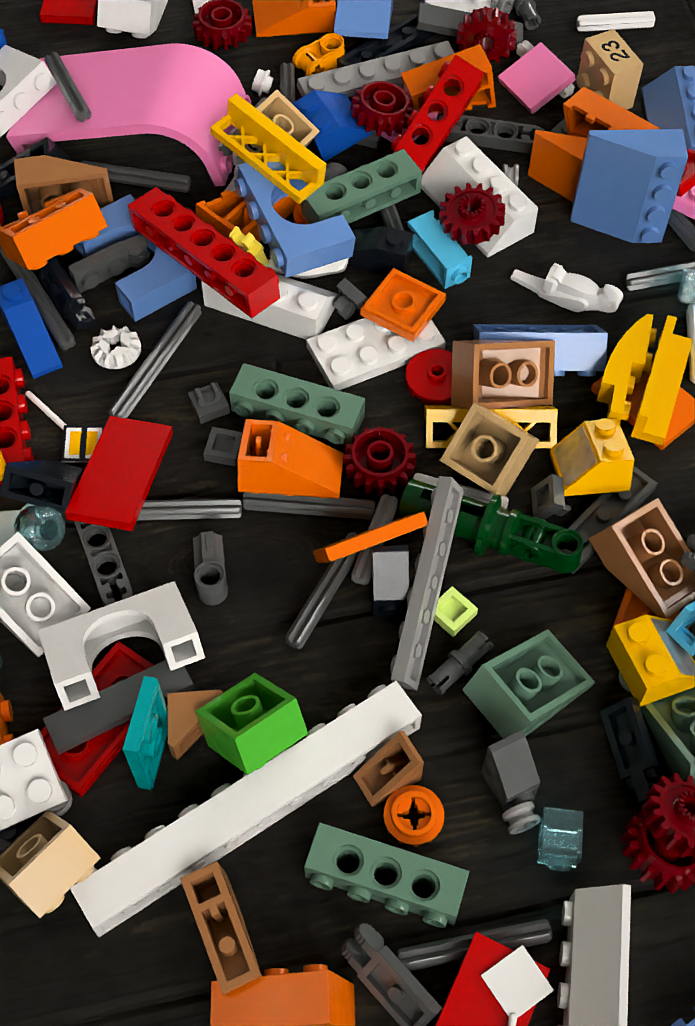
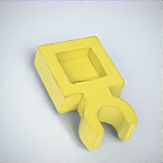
(249, 244)

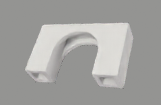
(24, 83)
(77, 641)

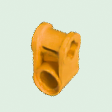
(321, 54)

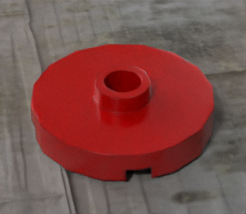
(421, 378)

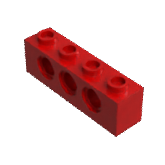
(455, 74)
(13, 404)

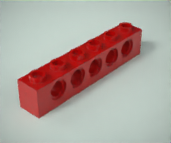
(205, 252)

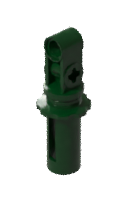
(502, 529)

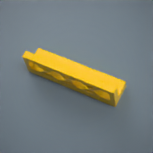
(276, 147)
(662, 385)
(529, 414)

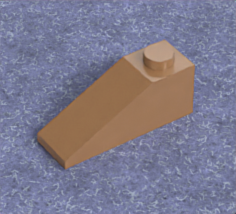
(221, 927)

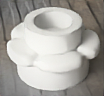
(262, 82)

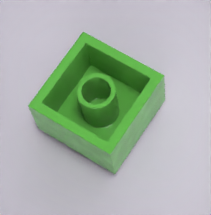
(252, 723)

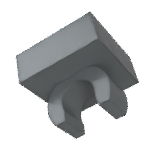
(351, 299)
(208, 402)
(549, 498)

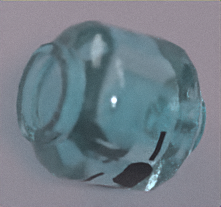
(40, 527)

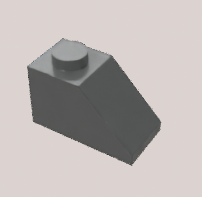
(511, 771)

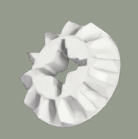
(120, 356)

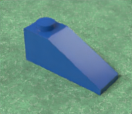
(28, 329)

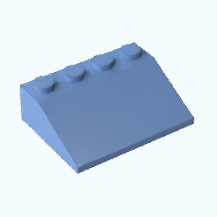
(629, 182)

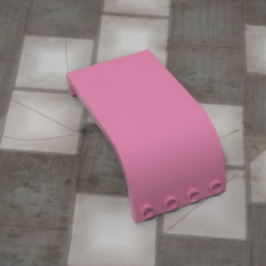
(140, 91)

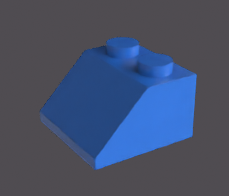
(332, 117)

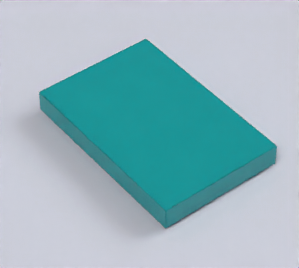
(147, 733)

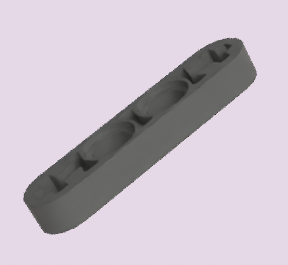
(491, 130)
(105, 553)

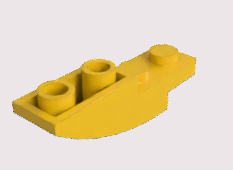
(626, 367)

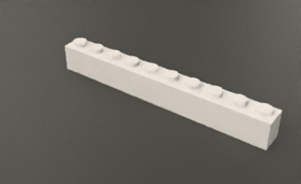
(244, 808)

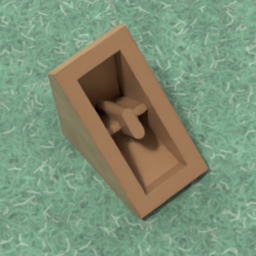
(182, 720)
(389, 769)

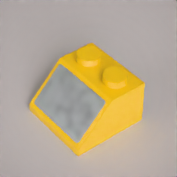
(594, 459)
(650, 659)

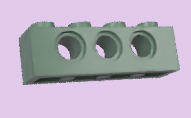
(365, 189)
(286, 392)
(372, 856)

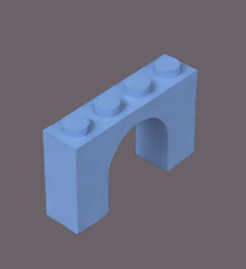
(292, 245)
(154, 284)

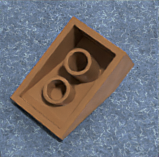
(49, 177)
(502, 373)
(646, 557)

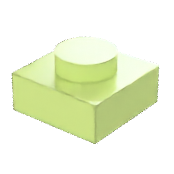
(454, 611)

